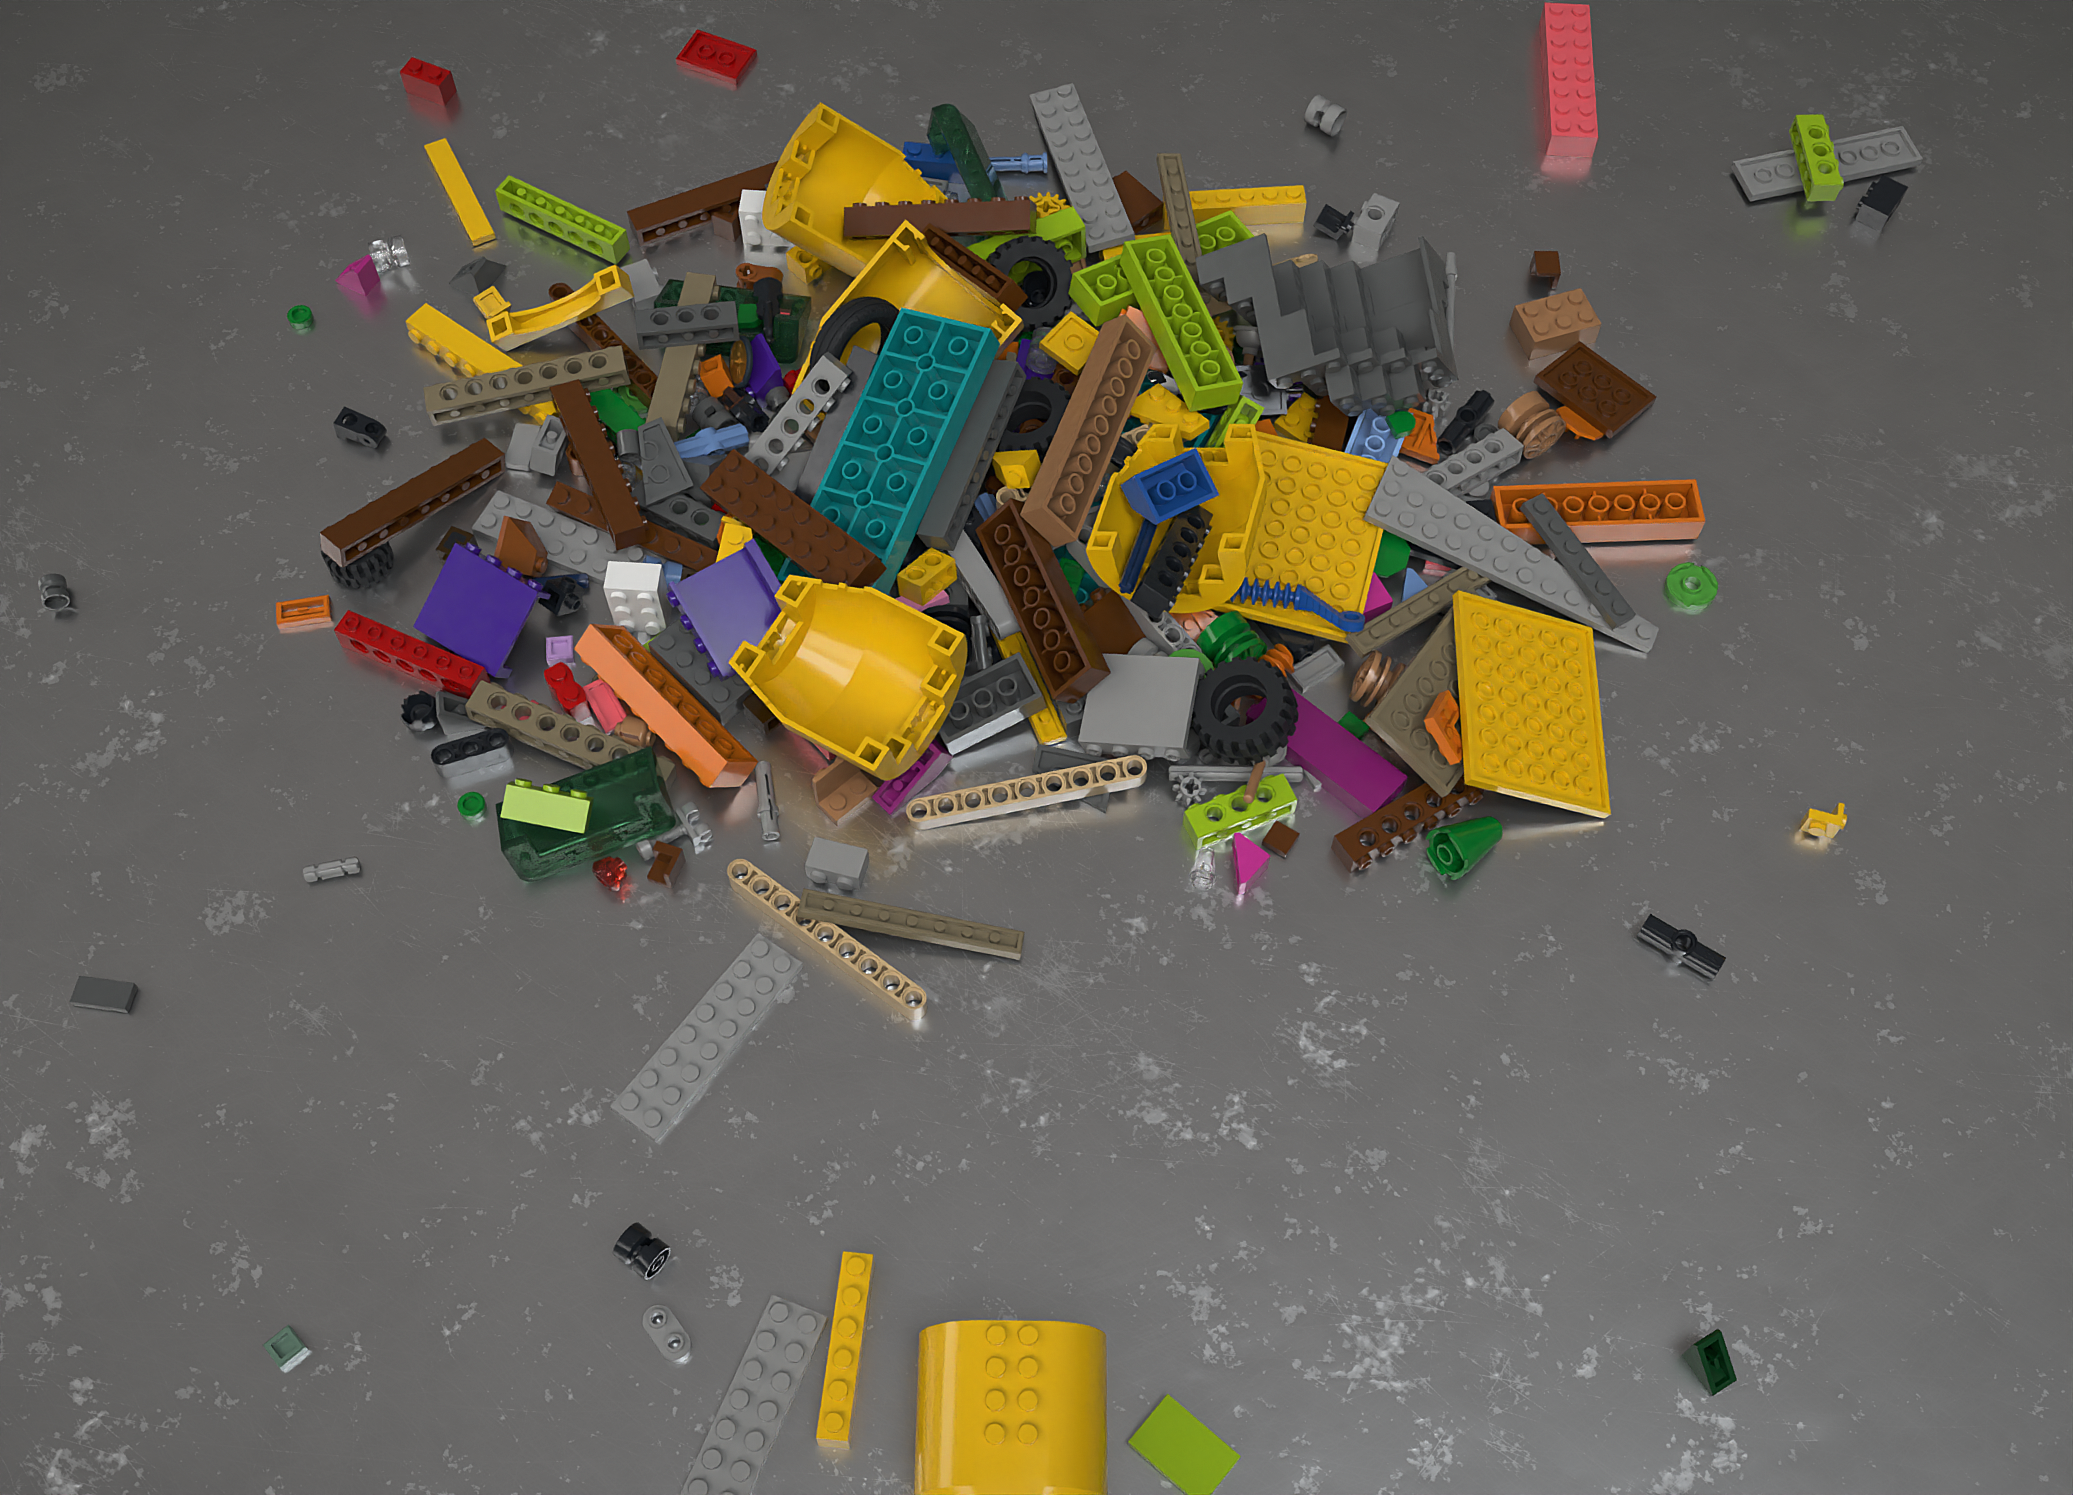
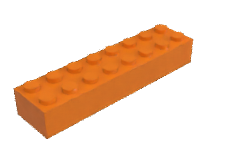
(1608, 510)
(665, 706)

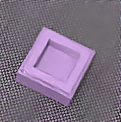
(560, 649)

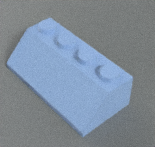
(1373, 438)

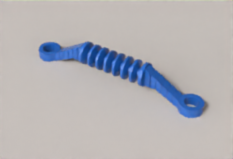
(1302, 600)

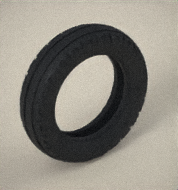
(847, 322)

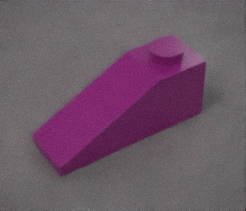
(898, 791)

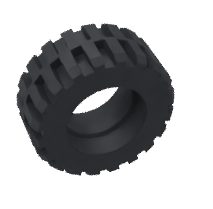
(1056, 271)
(1036, 400)
(1262, 735)

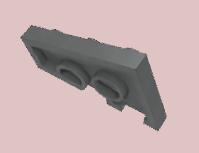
(661, 464)
(1053, 759)

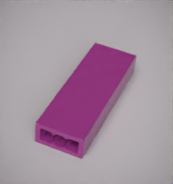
(1339, 760)

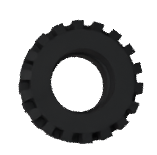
(364, 569)

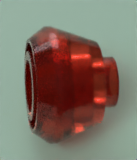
(610, 872)

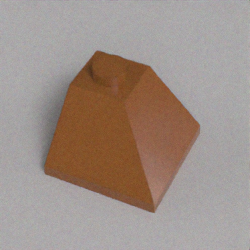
(521, 547)

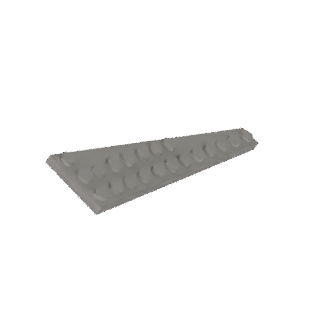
(1444, 524)

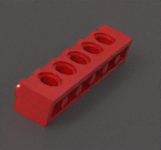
(409, 655)

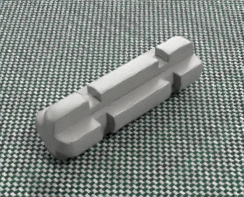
(331, 869)

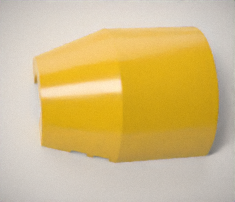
(830, 168)
(1235, 520)
(856, 673)

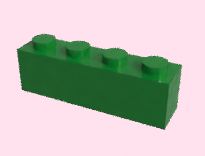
(615, 413)

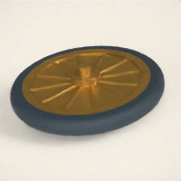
(741, 362)

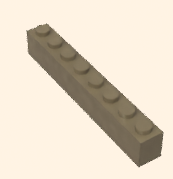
(682, 363)

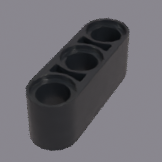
(459, 751)

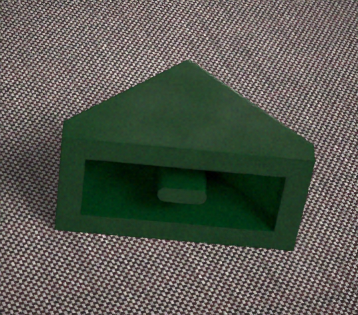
(1711, 1362)

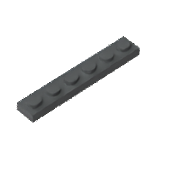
(1577, 561)

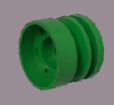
(1230, 638)

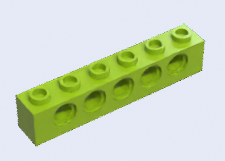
(562, 219)

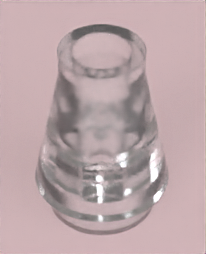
(1204, 869)

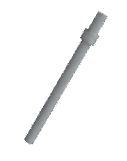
(1452, 275)

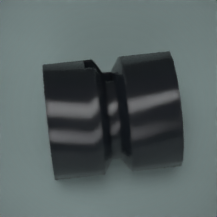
(640, 1250)

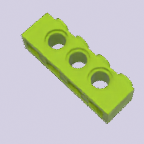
(1815, 157)
(1242, 412)
(1207, 832)

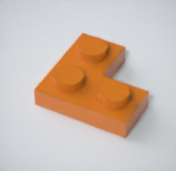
(1441, 723)

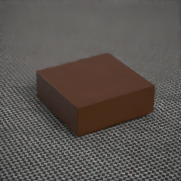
(1280, 839)

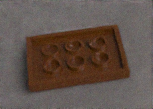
(1595, 389)

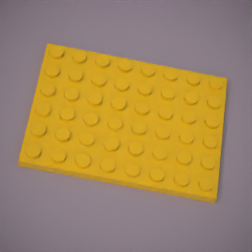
(1313, 533)
(1529, 705)

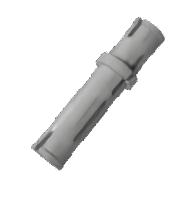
(767, 809)

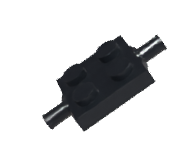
(1261, 391)

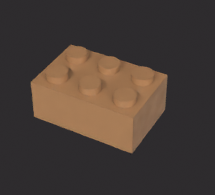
(1554, 323)

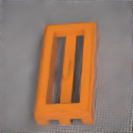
(303, 615)

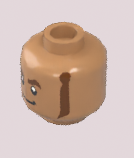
(635, 732)

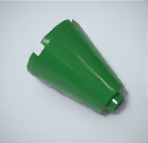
(1462, 845)

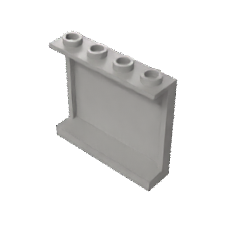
(1142, 707)

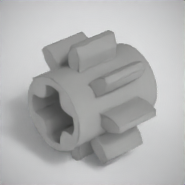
(1436, 402)
(1195, 786)

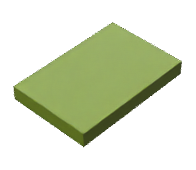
(1183, 1449)

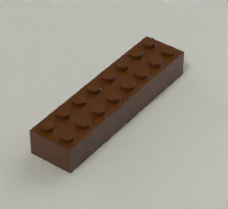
(790, 524)
(1043, 604)

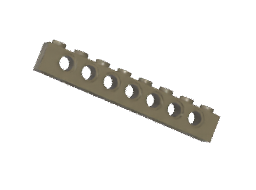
(524, 385)
(530, 731)

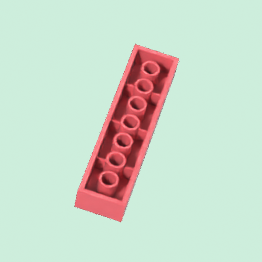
(1568, 80)

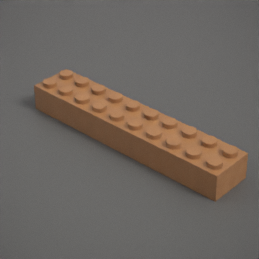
(1088, 432)

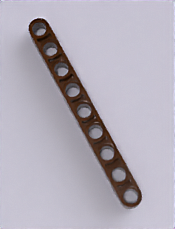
(599, 336)

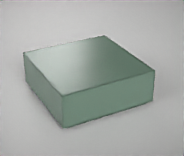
(285, 1347)

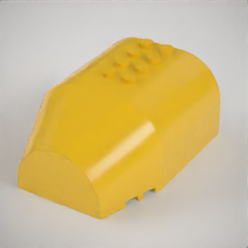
(917, 279)
(1011, 1409)

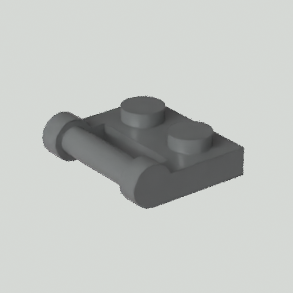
(980, 631)

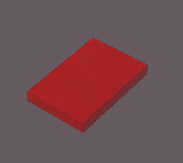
(716, 57)

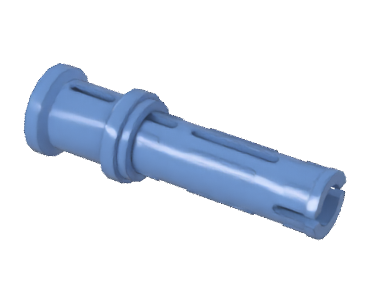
(1021, 163)

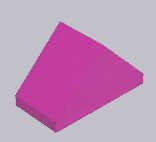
(359, 276)
(1377, 600)
(1249, 862)

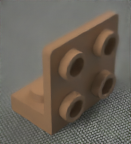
(841, 790)

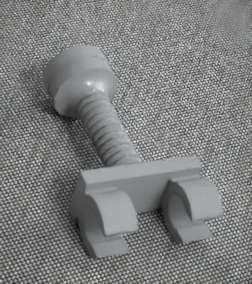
(686, 813)

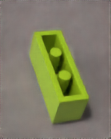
(547, 805)

